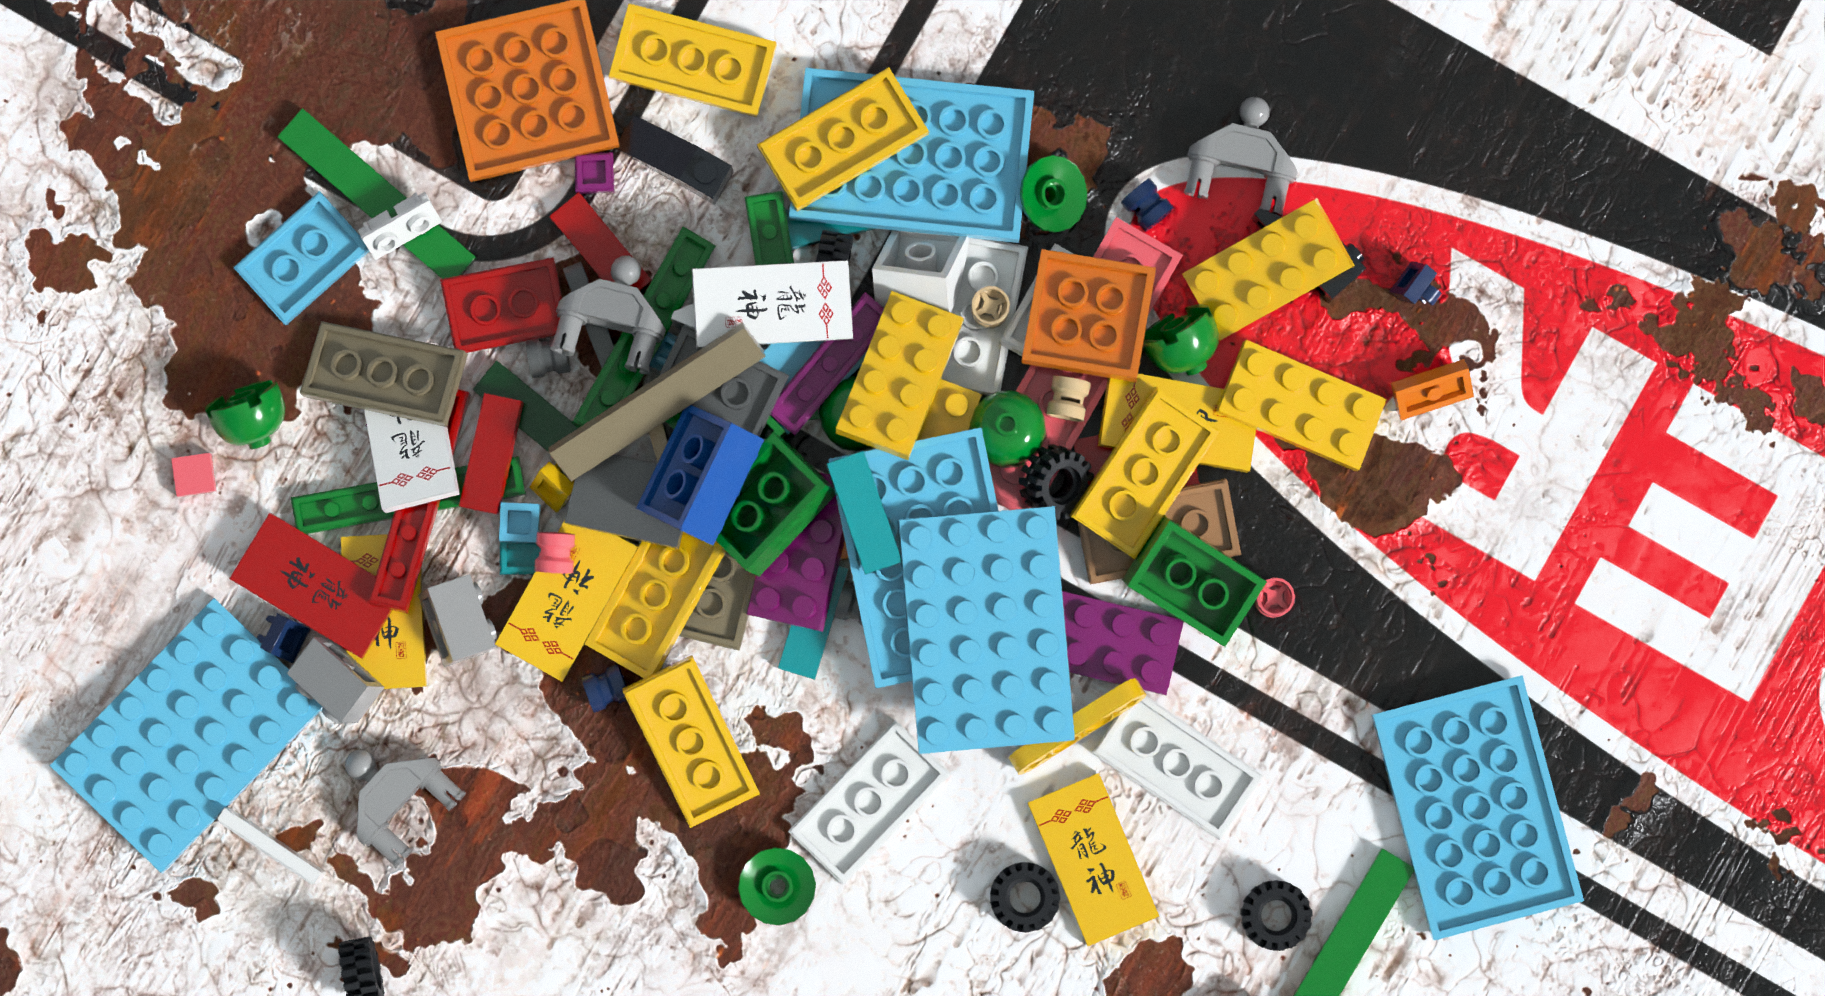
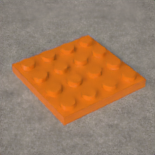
(527, 89)

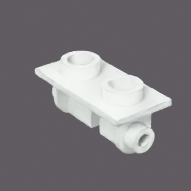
(386, 234)

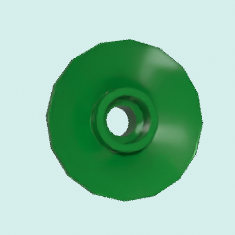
(1066, 193)
(756, 890)

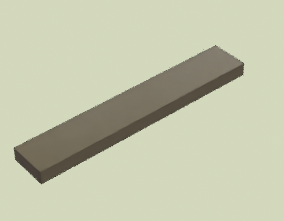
(656, 402)

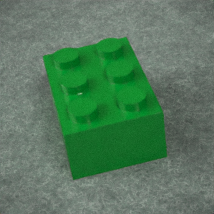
(773, 505)
(1194, 581)

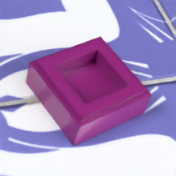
(594, 173)

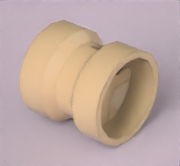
(993, 302)
(1068, 398)

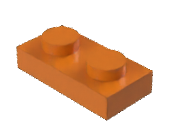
(1432, 389)

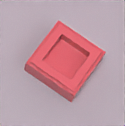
(193, 475)

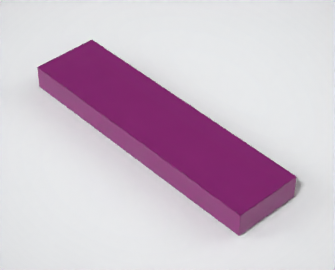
(826, 368)

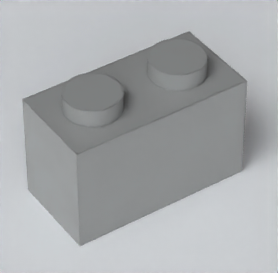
(458, 620)
(334, 681)

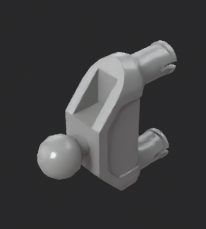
(1244, 149)
(614, 307)
(389, 791)

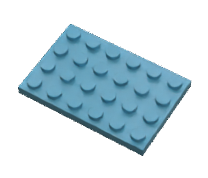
(947, 183)
(939, 479)
(986, 630)
(186, 736)
(1477, 808)

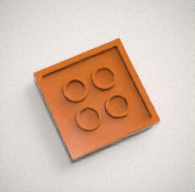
(1088, 315)

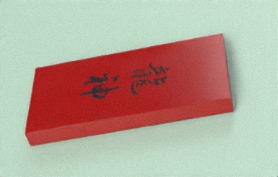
(312, 585)

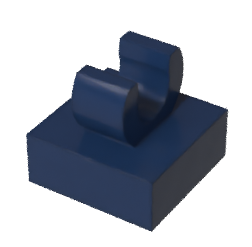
(1415, 285)
(283, 637)

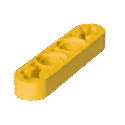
(1085, 722)

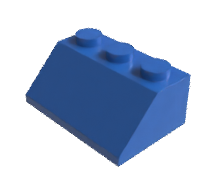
(700, 474)

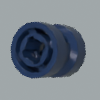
(1147, 205)
(604, 687)

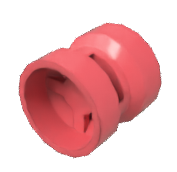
(554, 552)
(1277, 593)

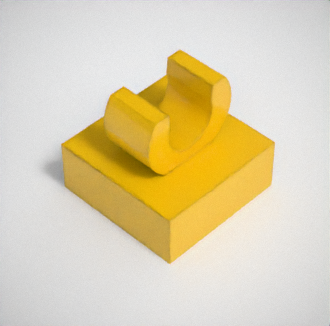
(552, 486)

